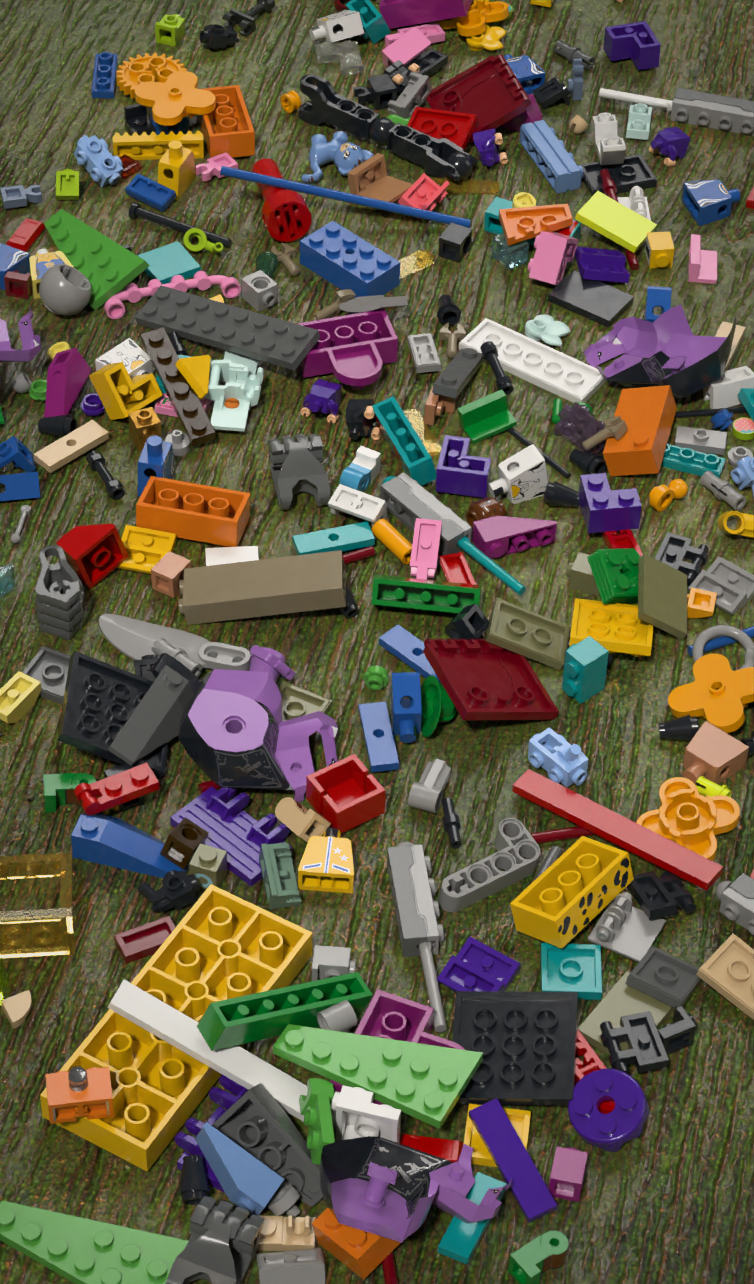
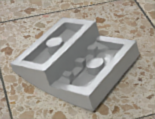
(371, 303)
(730, 582)

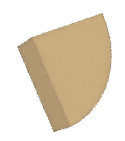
(17, 1008)

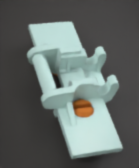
(239, 392)

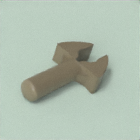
(285, 257)
(343, 296)
(452, 338)
(612, 427)

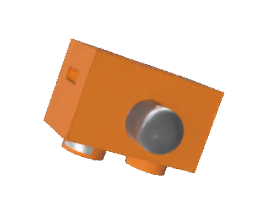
(79, 1094)

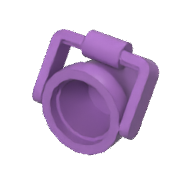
(270, 661)

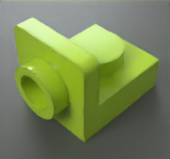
(67, 184)

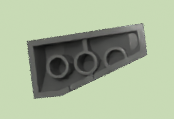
(155, 717)
(269, 1135)

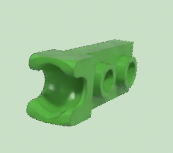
(318, 1116)

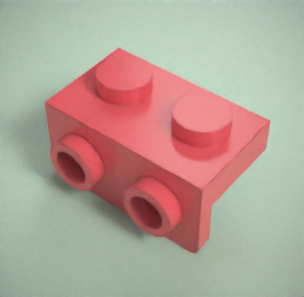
(424, 194)

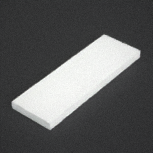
(537, 362)

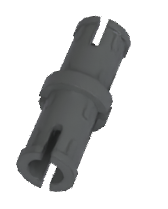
(573, 53)

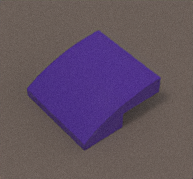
(602, 264)
(478, 969)

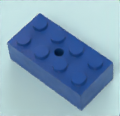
(349, 261)

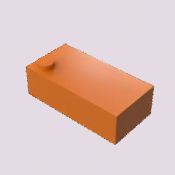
(228, 125)
(649, 420)
(194, 511)

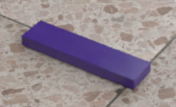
(512, 1160)

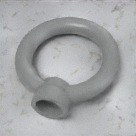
(725, 630)

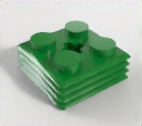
(616, 574)

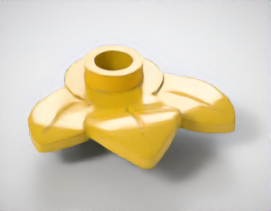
(488, 39)

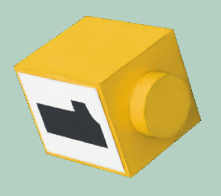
(659, 250)

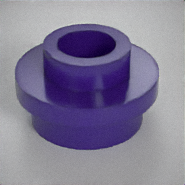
(92, 405)

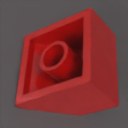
(93, 551)

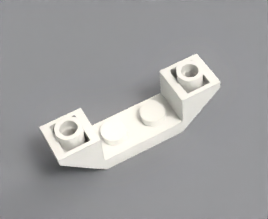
(607, 143)

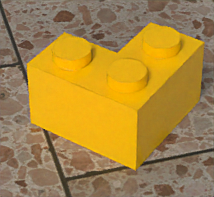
(121, 393)

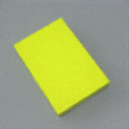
(615, 221)

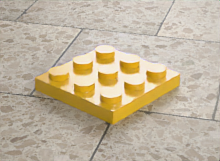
(611, 626)

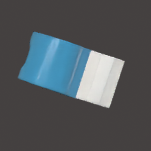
(362, 469)

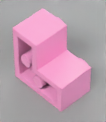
(551, 256)

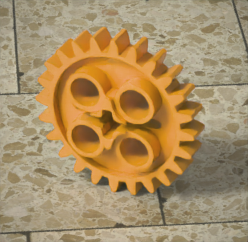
(145, 69)

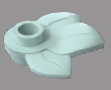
(546, 329)

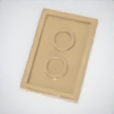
(732, 973)

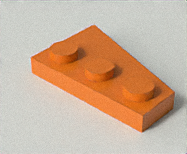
(528, 222)

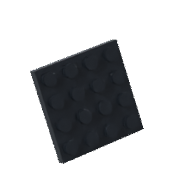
(97, 707)
(524, 1044)

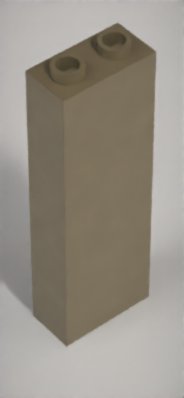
(263, 587)

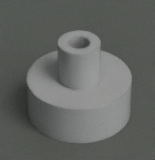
(180, 442)
(284, 1201)

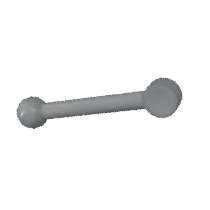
(25, 510)

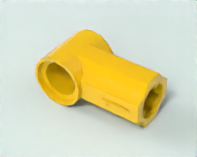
(744, 526)

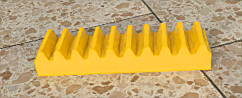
(155, 146)

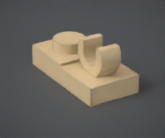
(286, 1233)

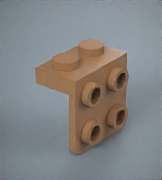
(372, 181)

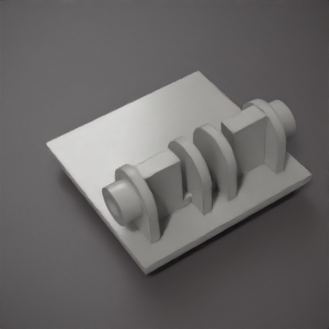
(626, 929)

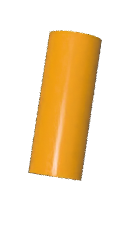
(393, 540)

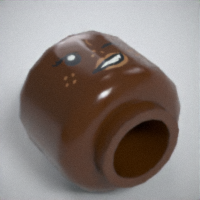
(485, 509)

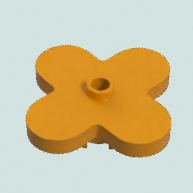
(478, 15)
(175, 98)
(715, 694)
(691, 817)

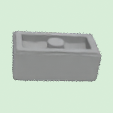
(291, 1267)

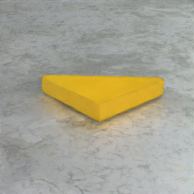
(196, 373)

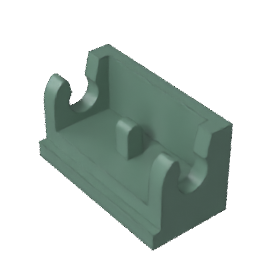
(279, 876)

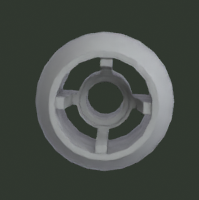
(64, 290)

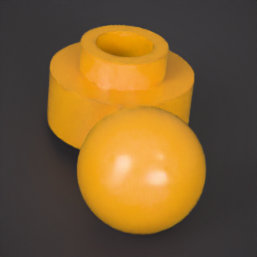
(662, 496)

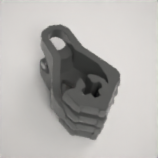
(298, 468)
(58, 596)
(219, 1244)

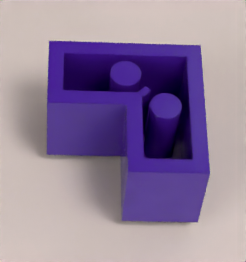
(632, 42)
(460, 472)
(607, 508)

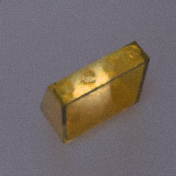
(39, 930)

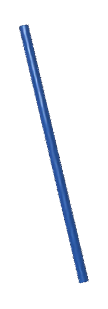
(343, 196)

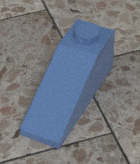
(240, 1174)

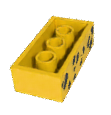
(572, 891)

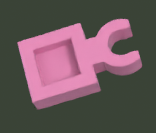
(214, 166)

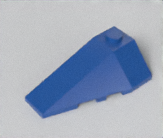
(119, 845)

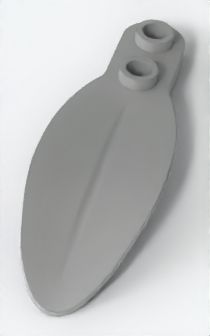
(137, 637)

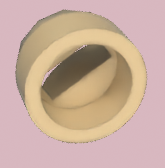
(578, 125)

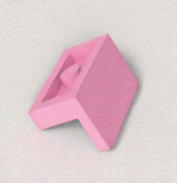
(405, 48)
(701, 263)

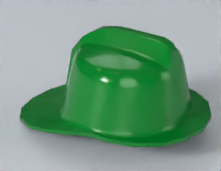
(435, 705)

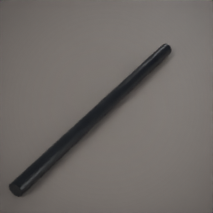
(706, 412)
(550, 461)

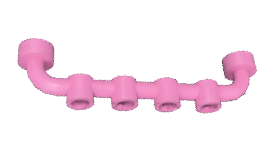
(115, 309)

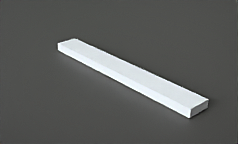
(183, 1034)

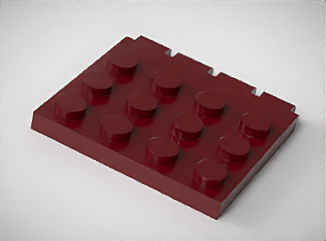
(483, 90)
(488, 681)

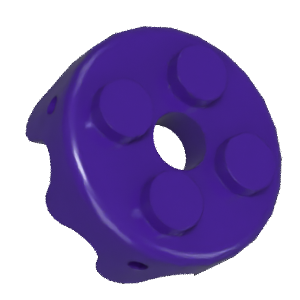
(620, 1125)

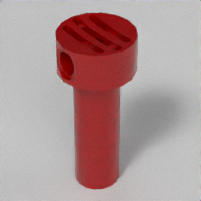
(283, 209)

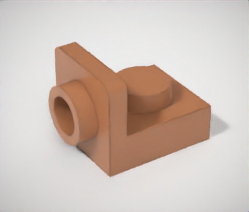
(436, 405)

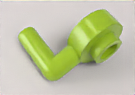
(202, 244)

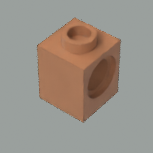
(168, 573)

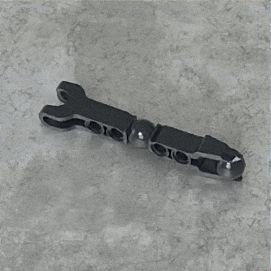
(365, 123)

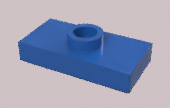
(150, 192)

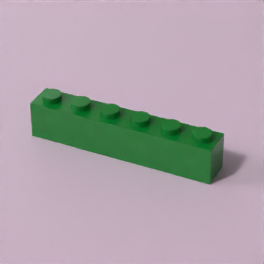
(269, 1012)

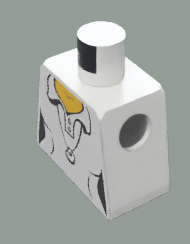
(337, 26)
(133, 357)
(521, 476)

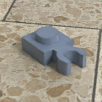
(575, 83)
(18, 196)

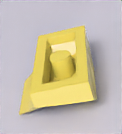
(18, 697)

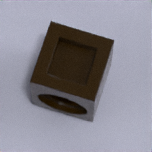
(183, 843)

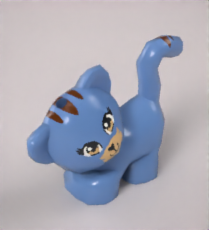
(340, 151)

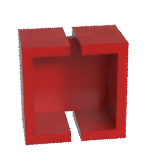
(345, 793)

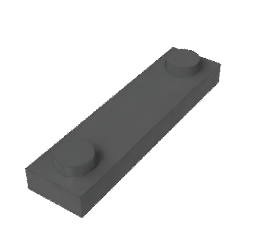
(458, 373)

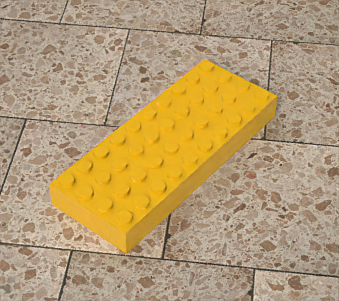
(212, 955)

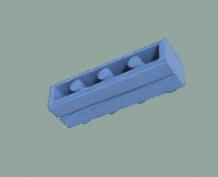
(551, 156)

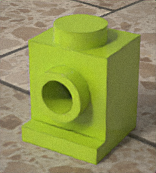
(173, 24)

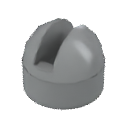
(22, 383)

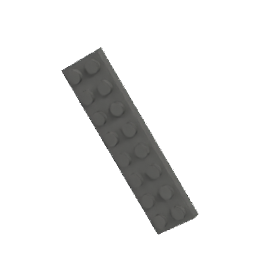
(228, 327)

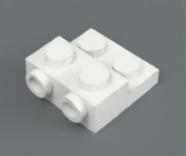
(359, 1117)

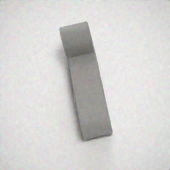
(461, 891)

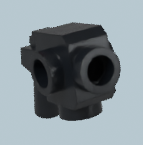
(217, 37)
(176, 893)

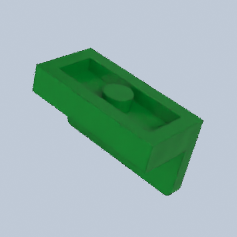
(486, 417)

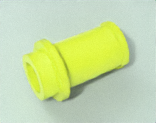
(712, 788)

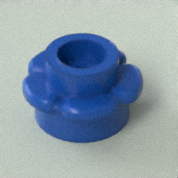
(722, 419)

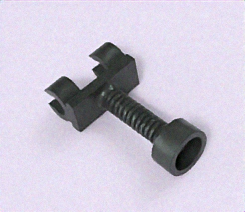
(246, 20)

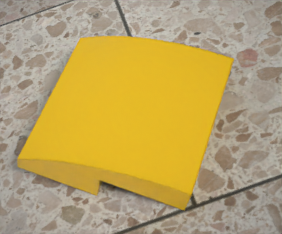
(145, 547)

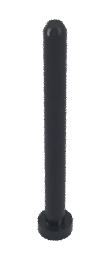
(136, 211)

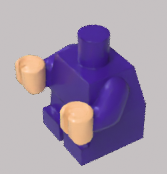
(670, 142)
(486, 145)
(323, 398)

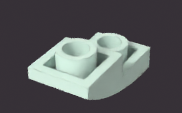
(639, 121)

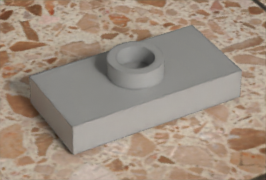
(423, 353)
(701, 440)

